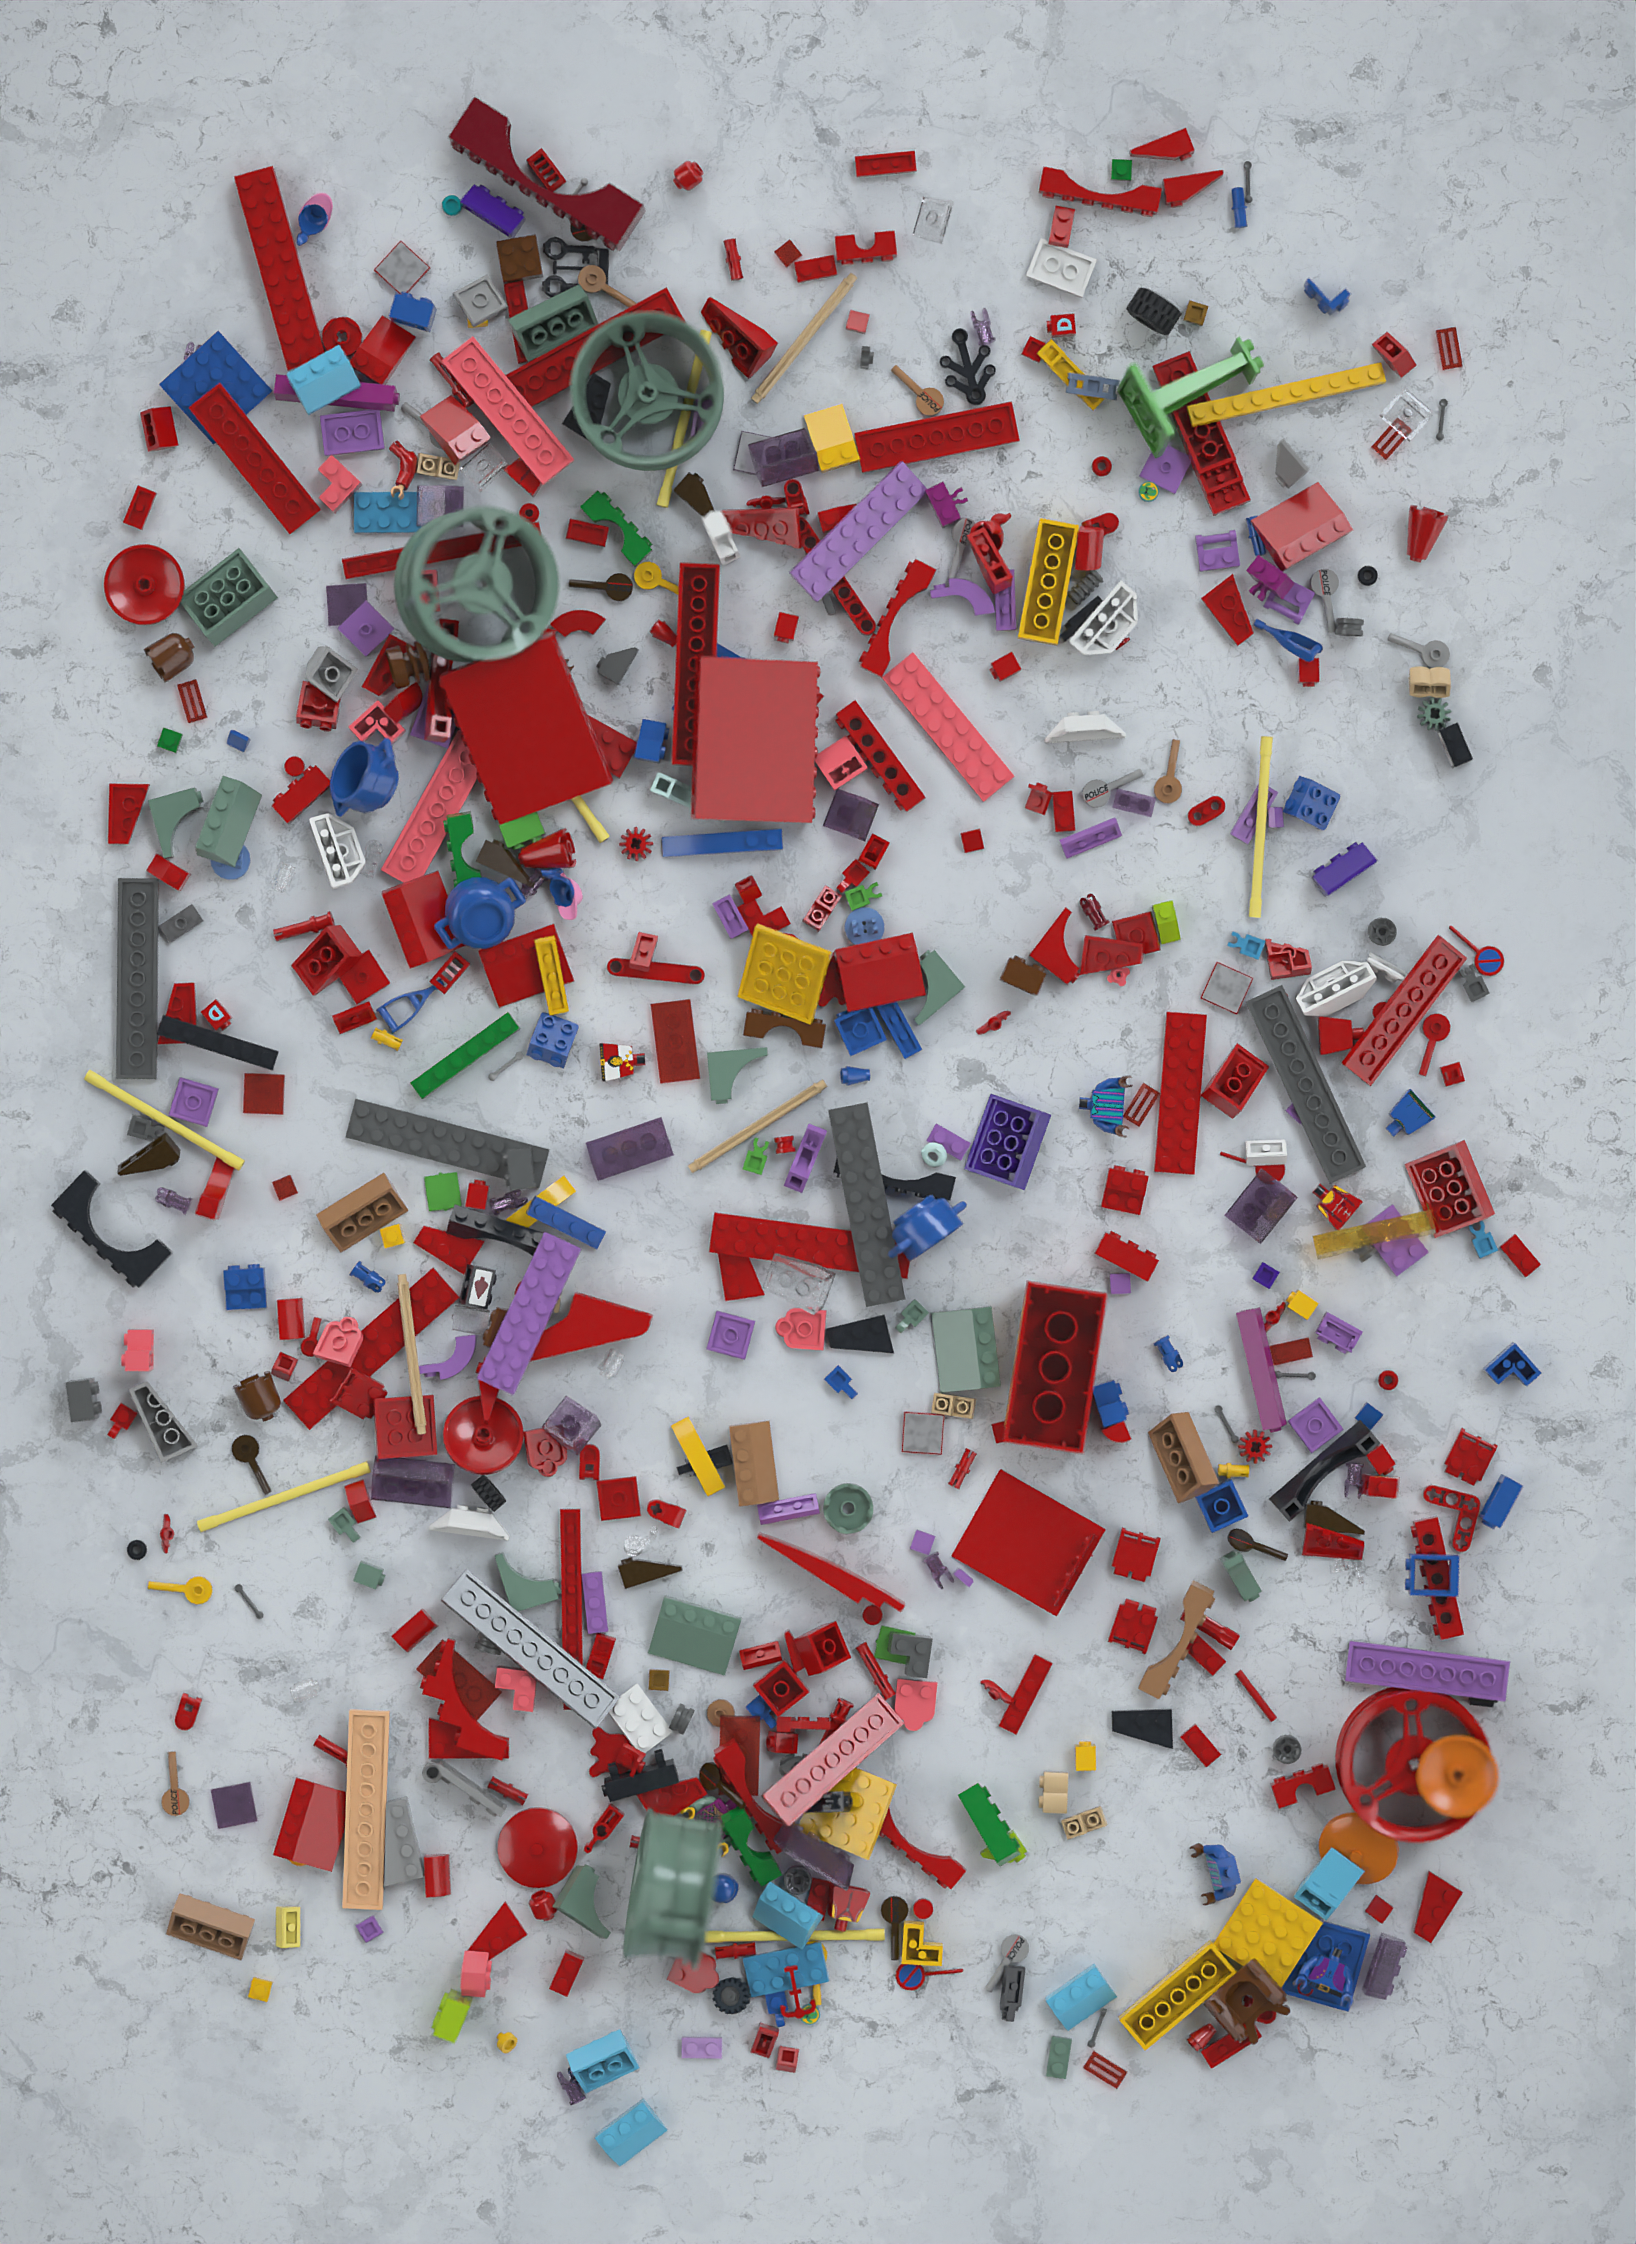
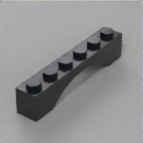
(217, 1042)
(935, 1184)
(473, 1224)
(1353, 1444)

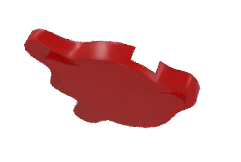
(831, 986)
(607, 1750)

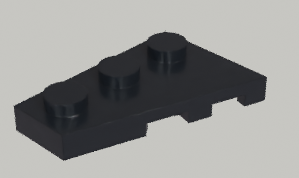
(596, 397)
(862, 1335)
(1146, 1725)

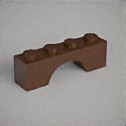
(759, 1024)

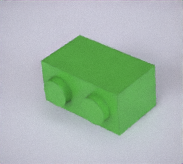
(522, 830)

